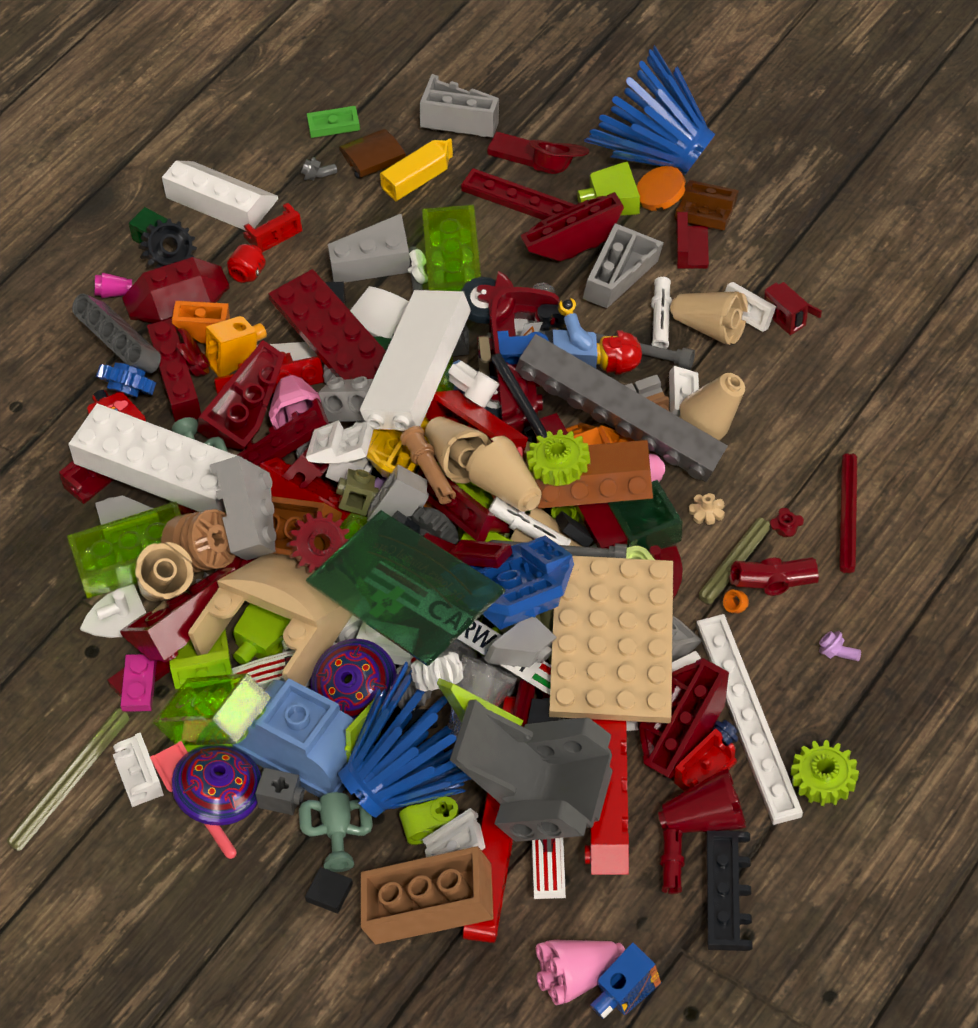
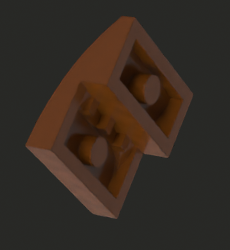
(373, 152)
(708, 204)

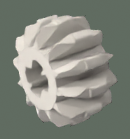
(445, 666)

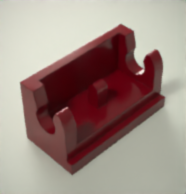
(309, 469)
(82, 482)

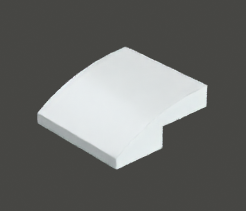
(379, 311)
(339, 445)

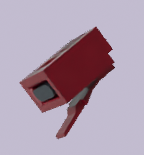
(790, 308)

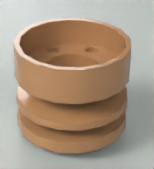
(202, 537)

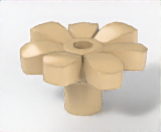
(707, 508)

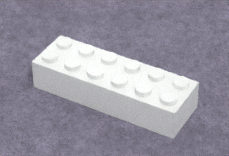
(149, 458)

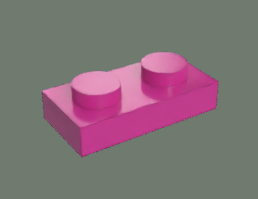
(138, 683)

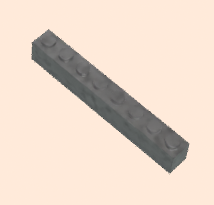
(620, 408)

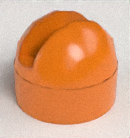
(732, 605)

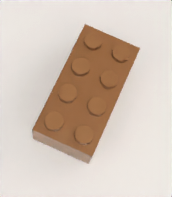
(426, 895)

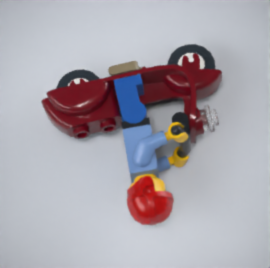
(500, 303)

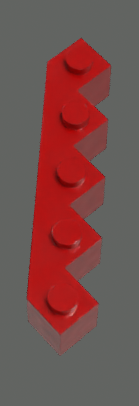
(610, 834)

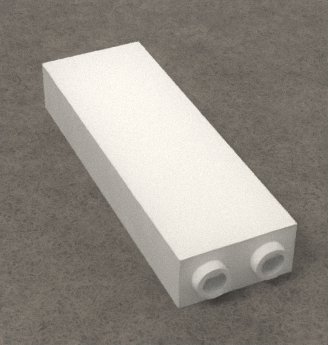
(415, 360)

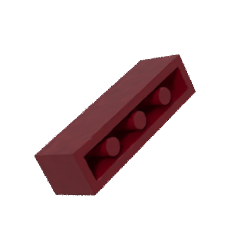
(174, 371)

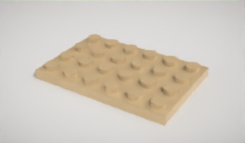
(614, 641)

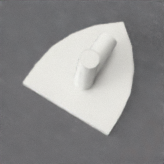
(113, 613)

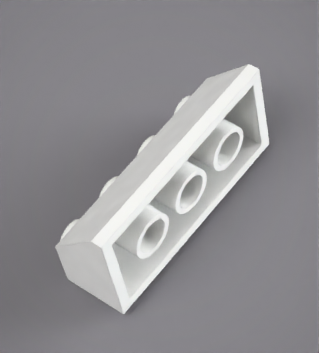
(217, 194)

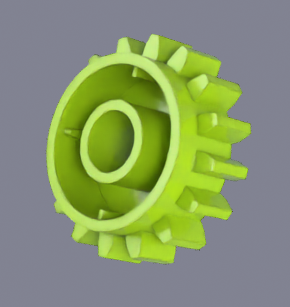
(558, 458)
(823, 788)

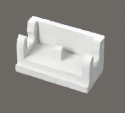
(137, 770)

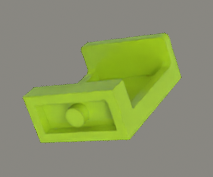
(191, 665)

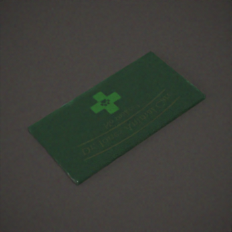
(405, 587)

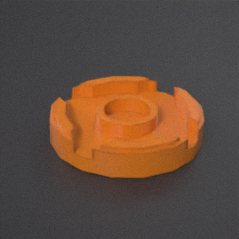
(661, 188)

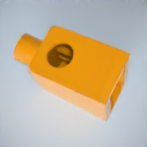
(231, 343)

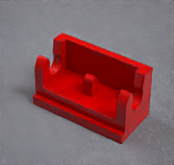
(275, 230)
(704, 761)

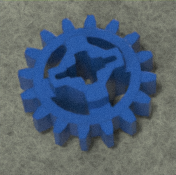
(126, 379)

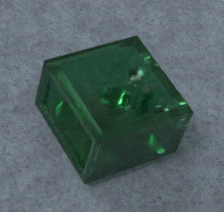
(649, 520)

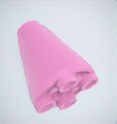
(573, 966)

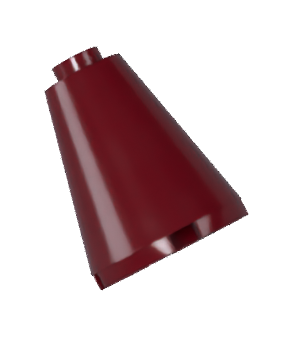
(705, 807)

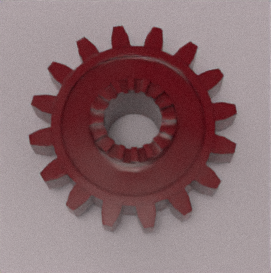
(304, 536)

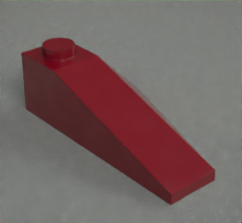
(243, 401)

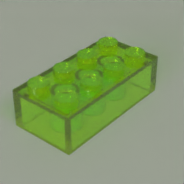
(451, 247)
(110, 551)
(213, 710)

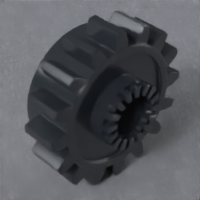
(170, 234)

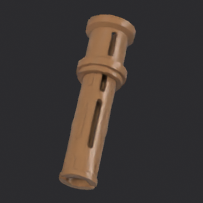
(423, 455)

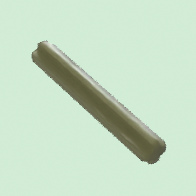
(739, 553)

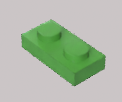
(333, 121)

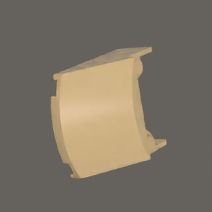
(281, 588)

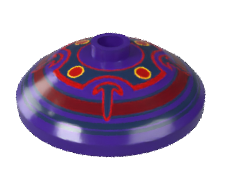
(370, 670)
(214, 797)

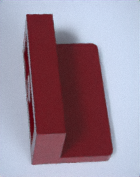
(691, 244)

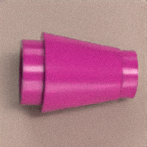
(111, 285)

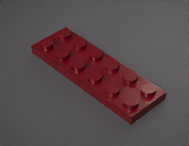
(328, 327)

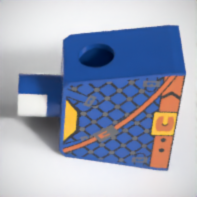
(626, 982)

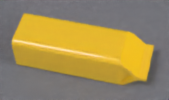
(416, 168)

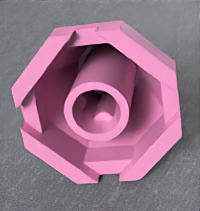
(290, 396)

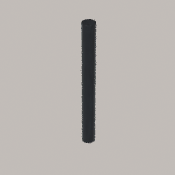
(519, 395)

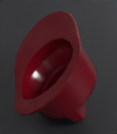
(555, 157)

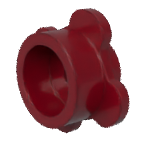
(786, 529)

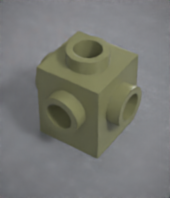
(356, 491)

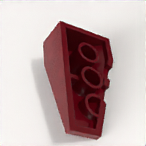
(166, 630)

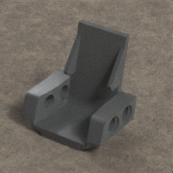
(542, 774)

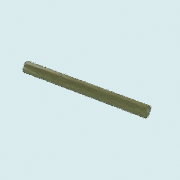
(67, 779)

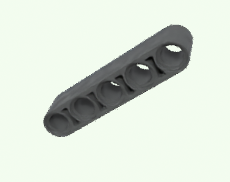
(116, 333)

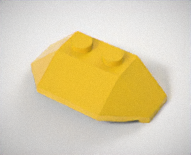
(387, 451)

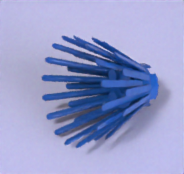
(677, 128)
(401, 773)

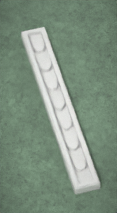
(750, 722)

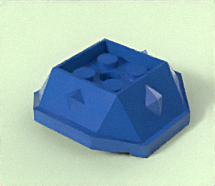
(532, 580)

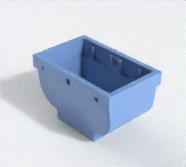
(300, 736)

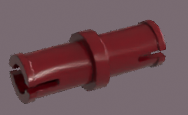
(672, 861)

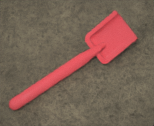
(165, 764)

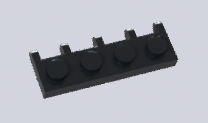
(724, 891)

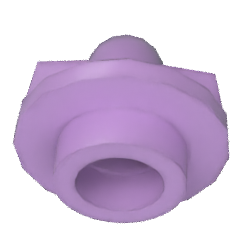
(832, 646)

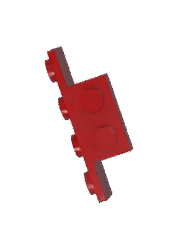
(308, 369)

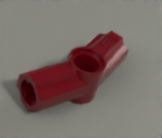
(774, 574)

